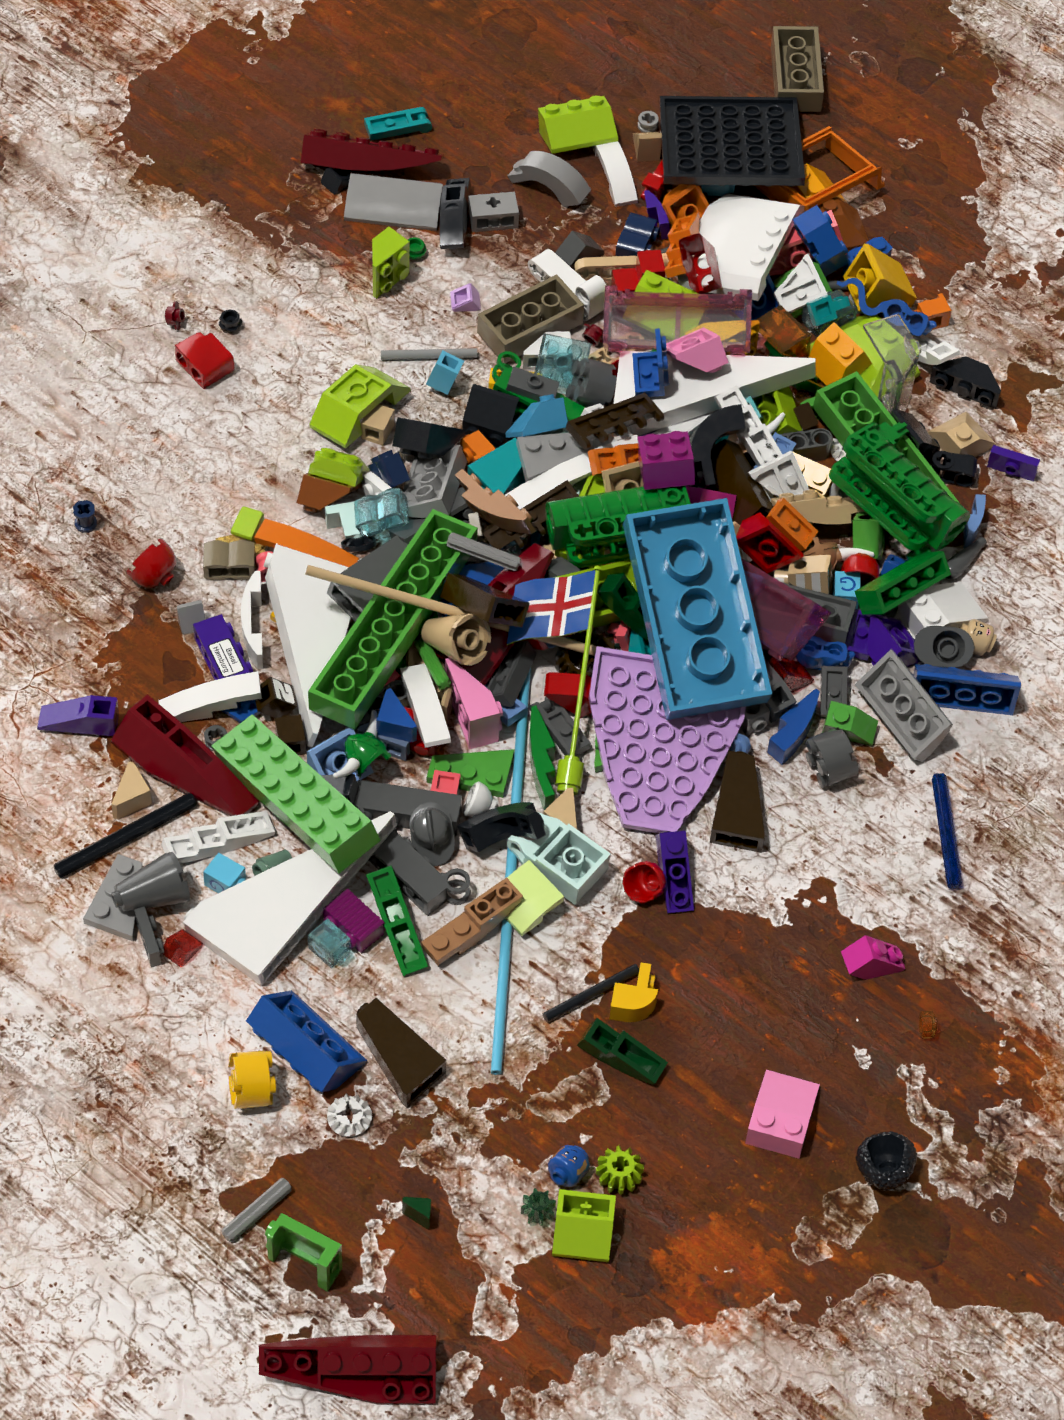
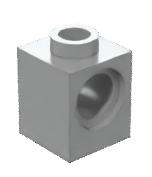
(756, 721)

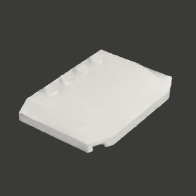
(745, 239)

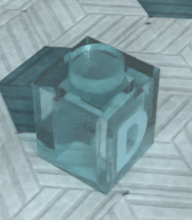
(329, 943)

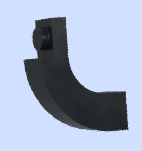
(717, 425)
(500, 824)

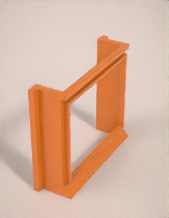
(864, 172)

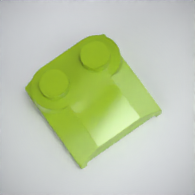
(338, 467)

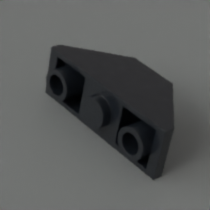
(968, 379)

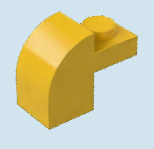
(634, 1002)

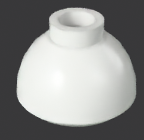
(478, 800)

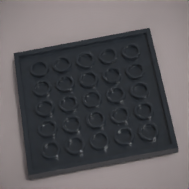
(731, 141)

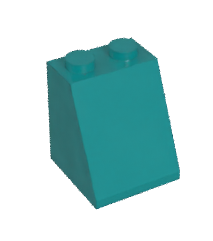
(499, 468)

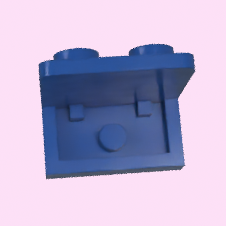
(651, 368)

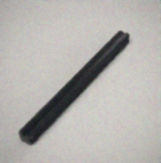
(124, 835)

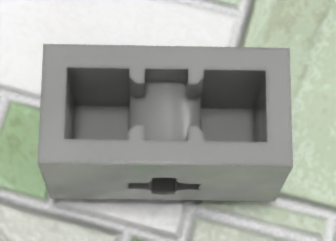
(493, 211)

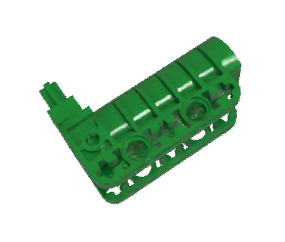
(897, 488)
(599, 518)

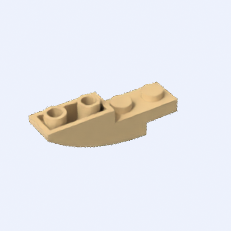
(817, 509)

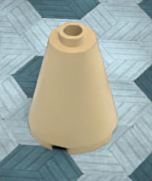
(458, 637)

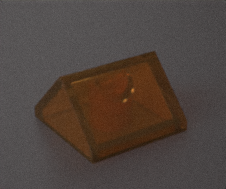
(785, 333)

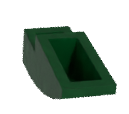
(624, 602)
(622, 1052)

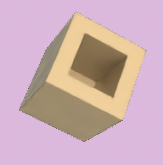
(378, 424)

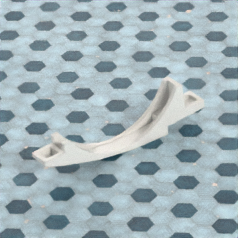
(570, 470)

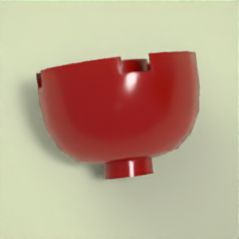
(154, 566)

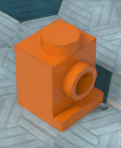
(936, 310)
(475, 446)

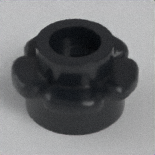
(230, 320)

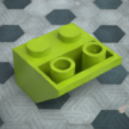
(389, 260)
(583, 1225)

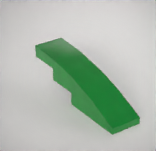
(541, 754)
(397, 920)

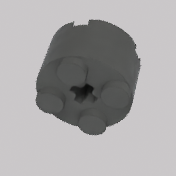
(591, 382)
(831, 756)

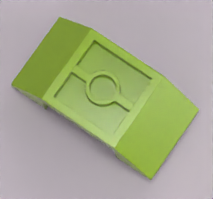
(351, 400)

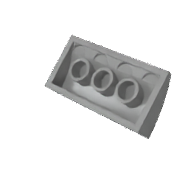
(393, 202)
(434, 483)
(904, 706)

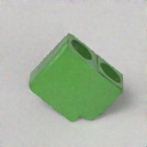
(868, 534)

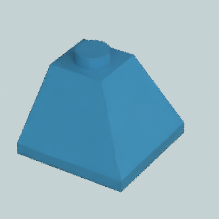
(540, 417)

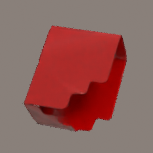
(696, 246)
(204, 358)

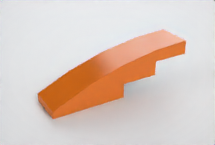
(681, 228)
(612, 457)
(275, 533)

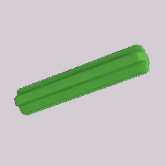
(433, 664)

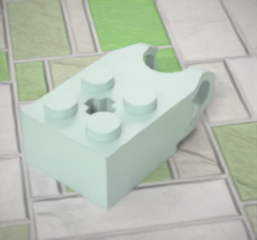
(563, 857)

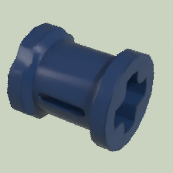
(85, 519)

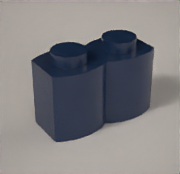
(637, 235)
(389, 468)

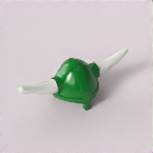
(362, 750)

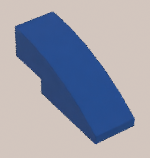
(793, 728)

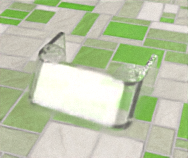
(900, 359)

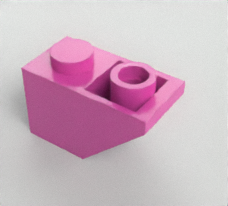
(872, 958)

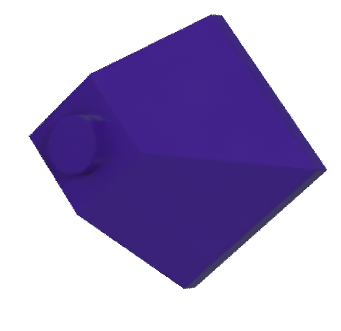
(889, 634)

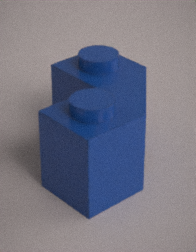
(821, 240)

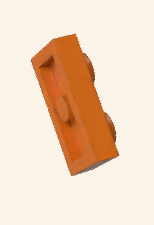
(792, 524)

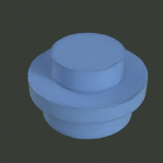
(740, 743)

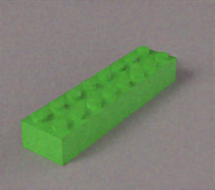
(853, 405)
(296, 794)

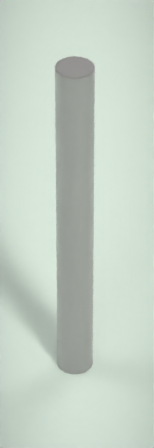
(427, 353)

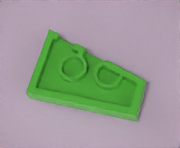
(487, 767)

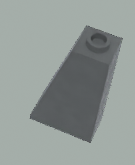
(370, 568)

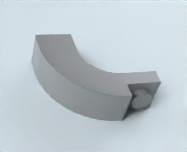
(554, 173)

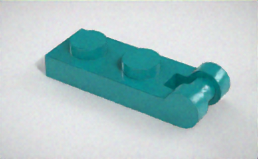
(397, 123)

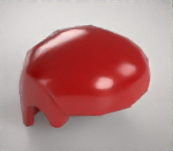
(864, 564)
(644, 881)

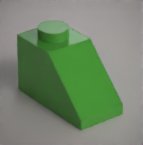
(853, 721)

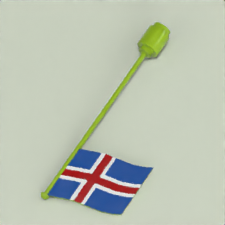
(556, 610)

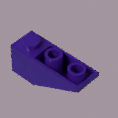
(81, 715)
(674, 862)

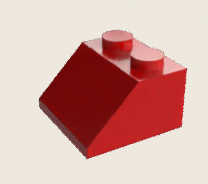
(766, 543)

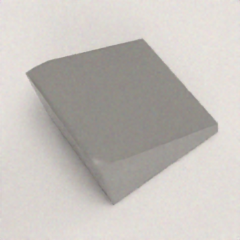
(189, 614)

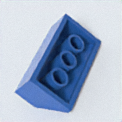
(969, 689)
(305, 1040)

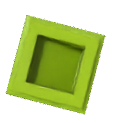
(247, 523)

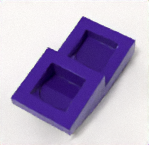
(656, 211)

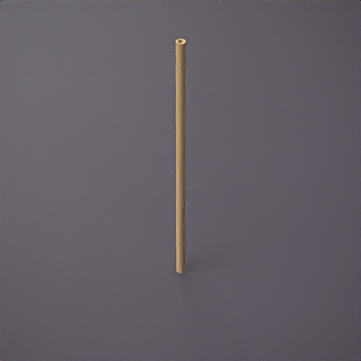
(427, 604)

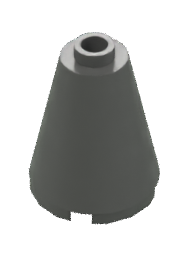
(153, 885)

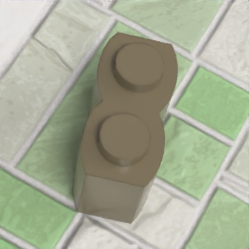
(229, 560)

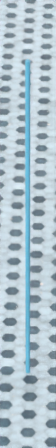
(511, 866)

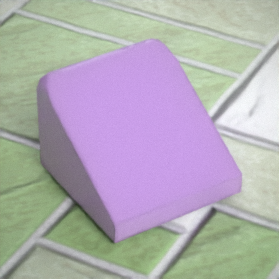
(465, 299)

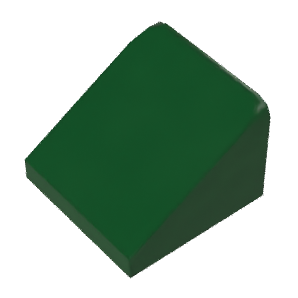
(418, 1210)

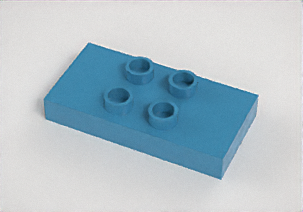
(697, 609)

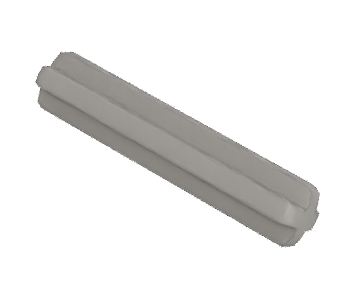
(483, 551)
(256, 1210)

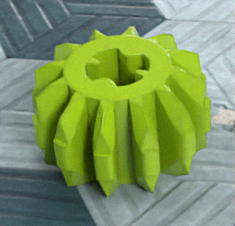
(622, 1160)

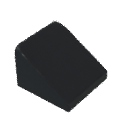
(335, 179)

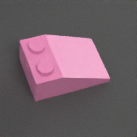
(474, 707)
(782, 1114)

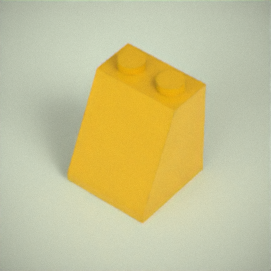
(881, 278)

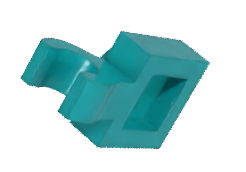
(824, 308)

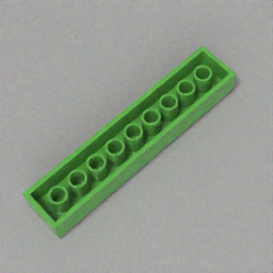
(387, 625)

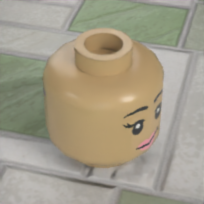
(982, 636)

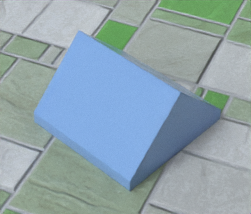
(331, 757)

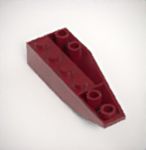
(361, 154)
(532, 566)
(179, 758)
(358, 1366)

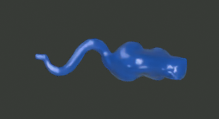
(915, 321)
(822, 653)

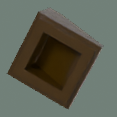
(805, 416)

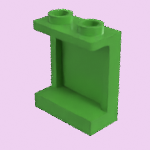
(307, 1245)

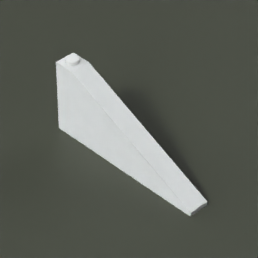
(693, 390)
(307, 623)
(270, 913)

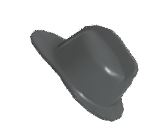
(943, 646)
(432, 832)

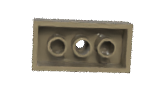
(798, 66)
(528, 315)

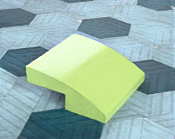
(538, 897)

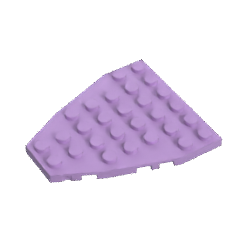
(652, 763)

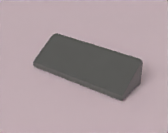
(512, 673)

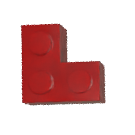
(629, 277)

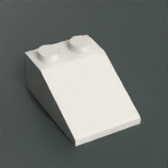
(940, 606)

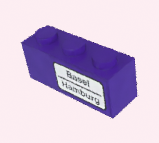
(219, 648)

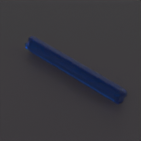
(947, 831)

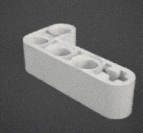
(589, 292)

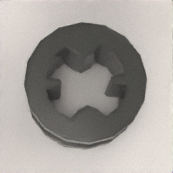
(213, 731)

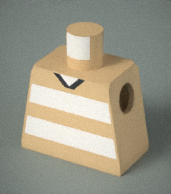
(809, 573)

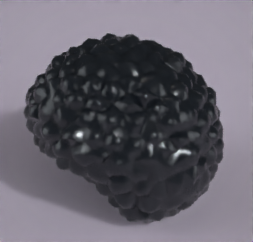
(886, 1159)

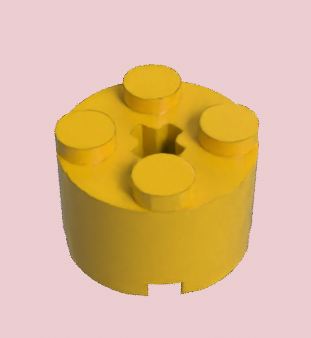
(250, 1080)

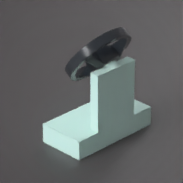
(344, 516)

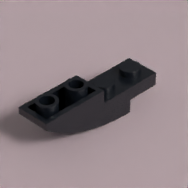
(454, 213)

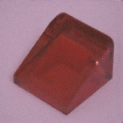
(181, 947)

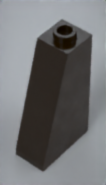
(732, 477)
(484, 600)
(738, 808)
(400, 1052)

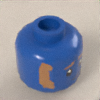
(569, 1165)

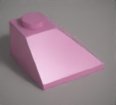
(699, 349)

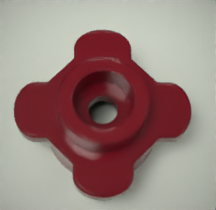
(174, 315)
(593, 334)

